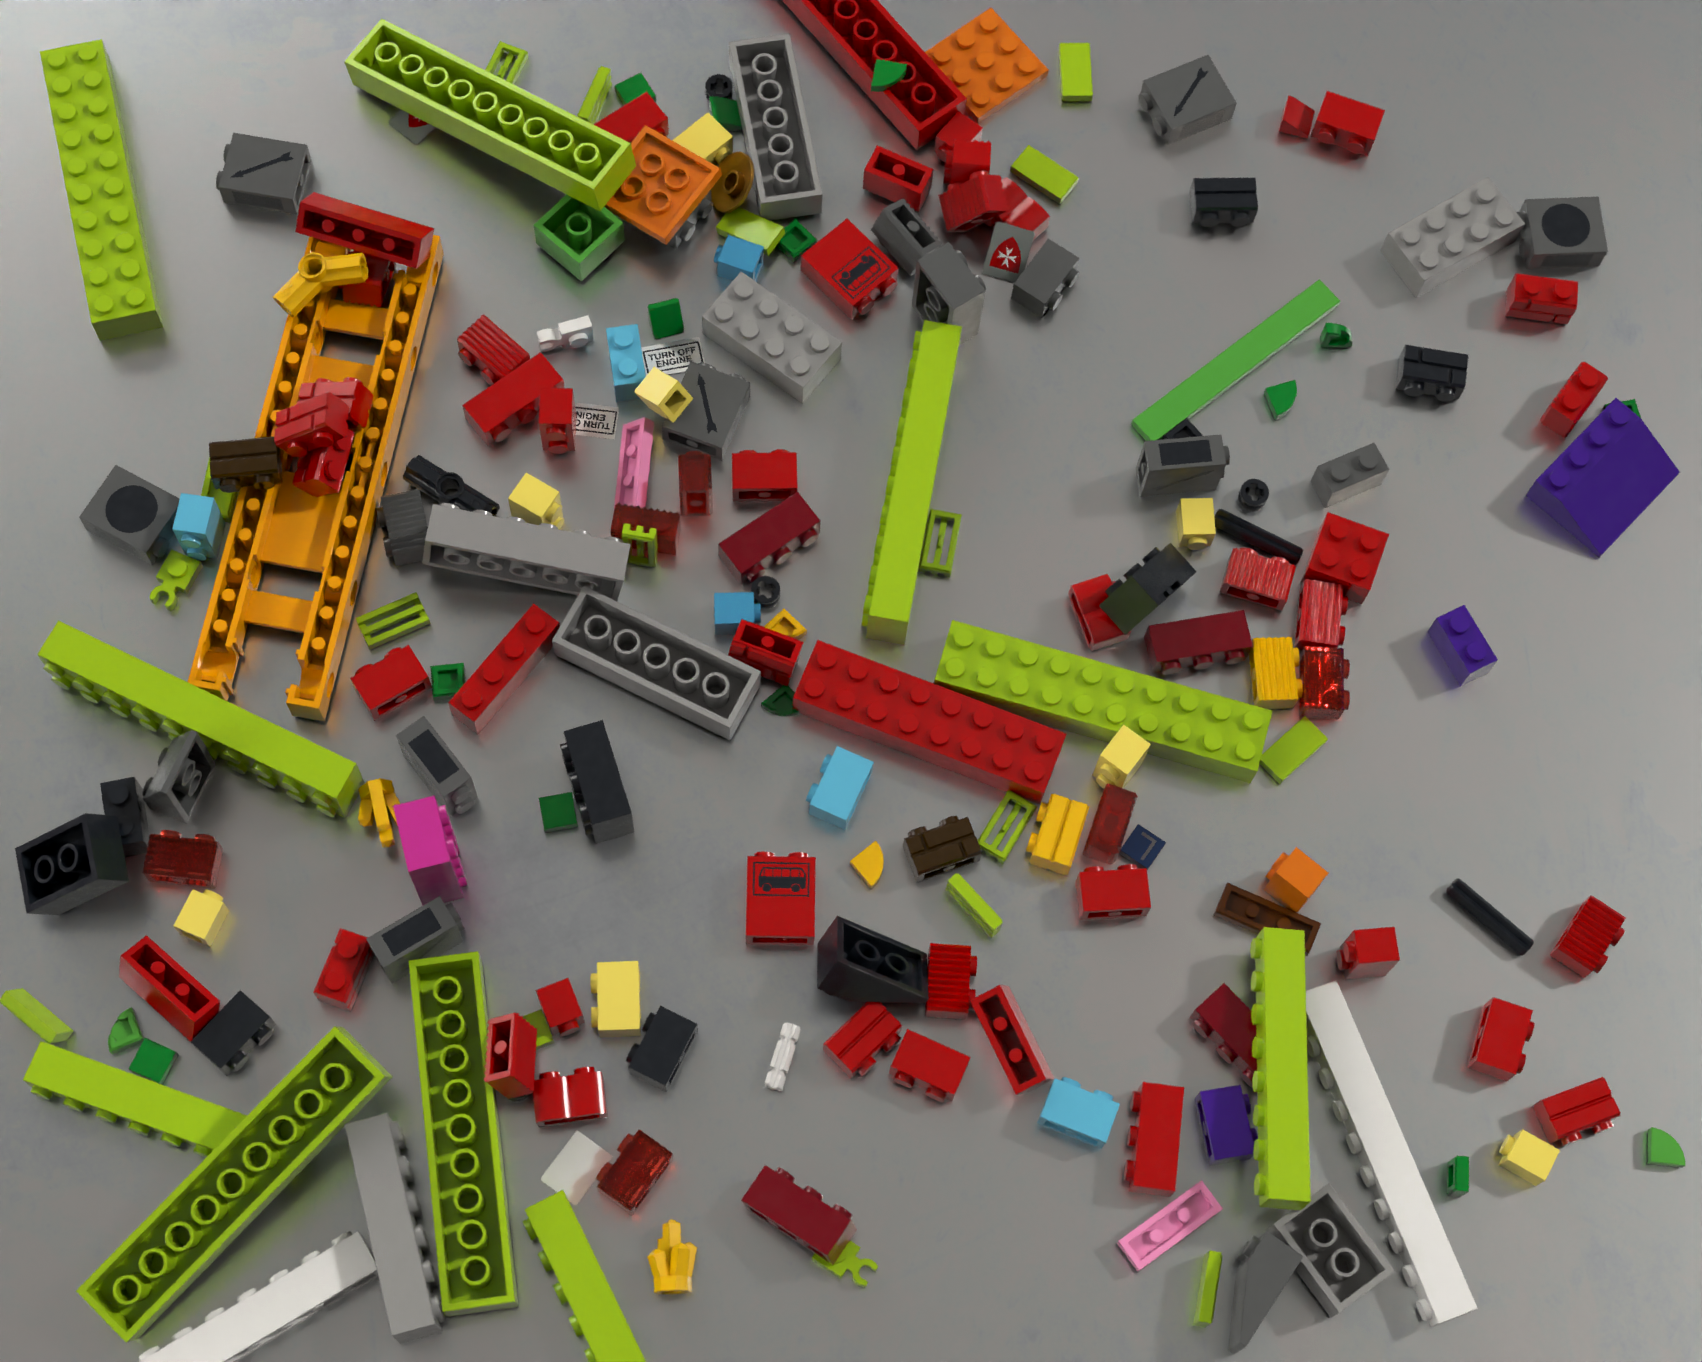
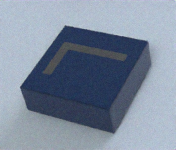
(1142, 847)

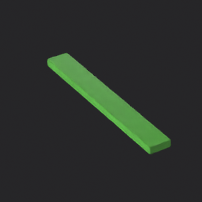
(1236, 362)

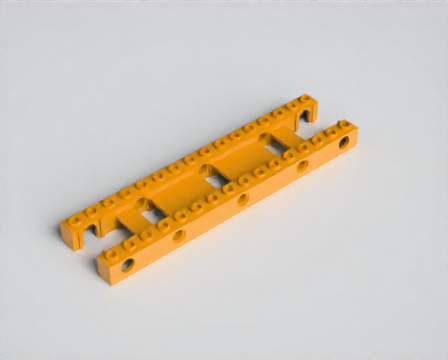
(309, 531)

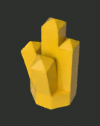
(378, 800)
(672, 1261)

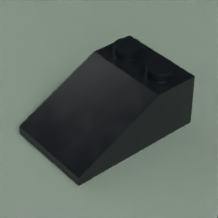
(869, 966)

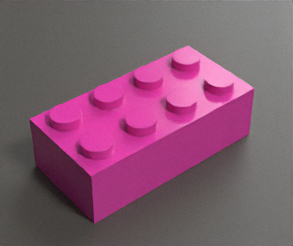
(430, 850)

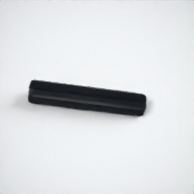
(1257, 536)
(1489, 916)

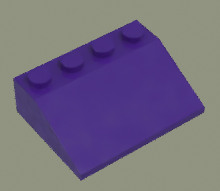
(1604, 478)

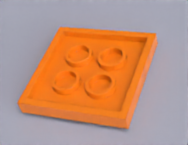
(987, 64)
(662, 186)

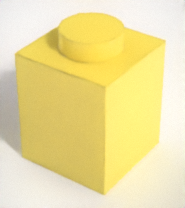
(663, 394)
(1195, 523)
(202, 917)
(1528, 1156)

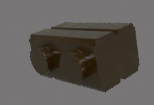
(245, 464)
(941, 848)

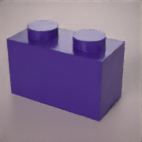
(1462, 645)
(1226, 1124)

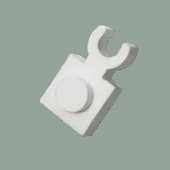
(570, 333)

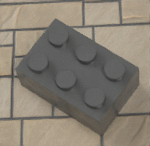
(948, 291)

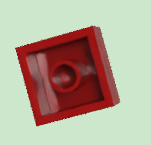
(1346, 556)

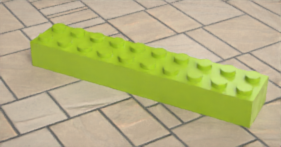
(491, 114)
(101, 190)
(910, 482)
(1101, 697)
(225, 729)
(462, 1136)
(234, 1184)

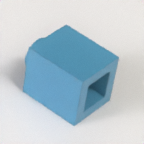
(737, 257)
(731, 608)

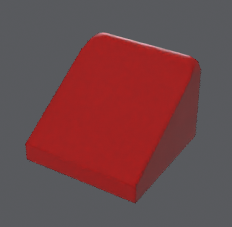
(1296, 118)

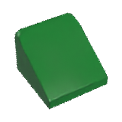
(725, 112)
(665, 318)

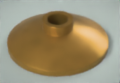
(734, 183)

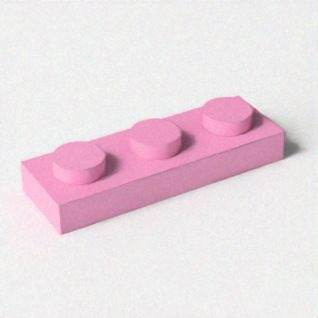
(634, 463)
(1169, 1226)

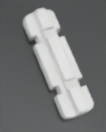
(782, 1057)

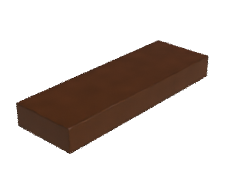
(1256, 913)

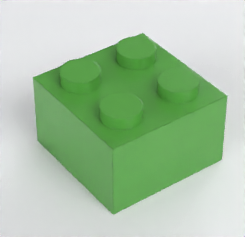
(578, 235)

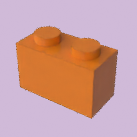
(1294, 879)

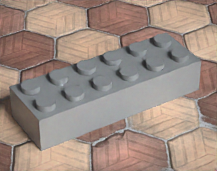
(775, 127)
(524, 551)
(656, 662)
(393, 1228)

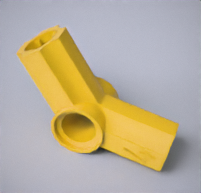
(307, 284)

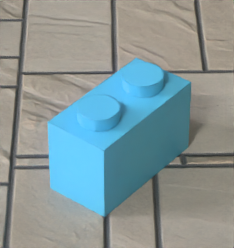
(625, 360)
(199, 526)
(840, 787)
(1079, 1112)

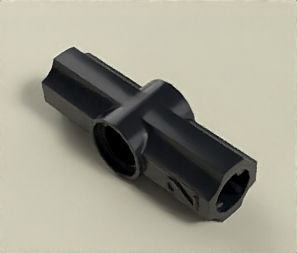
(435, 481)

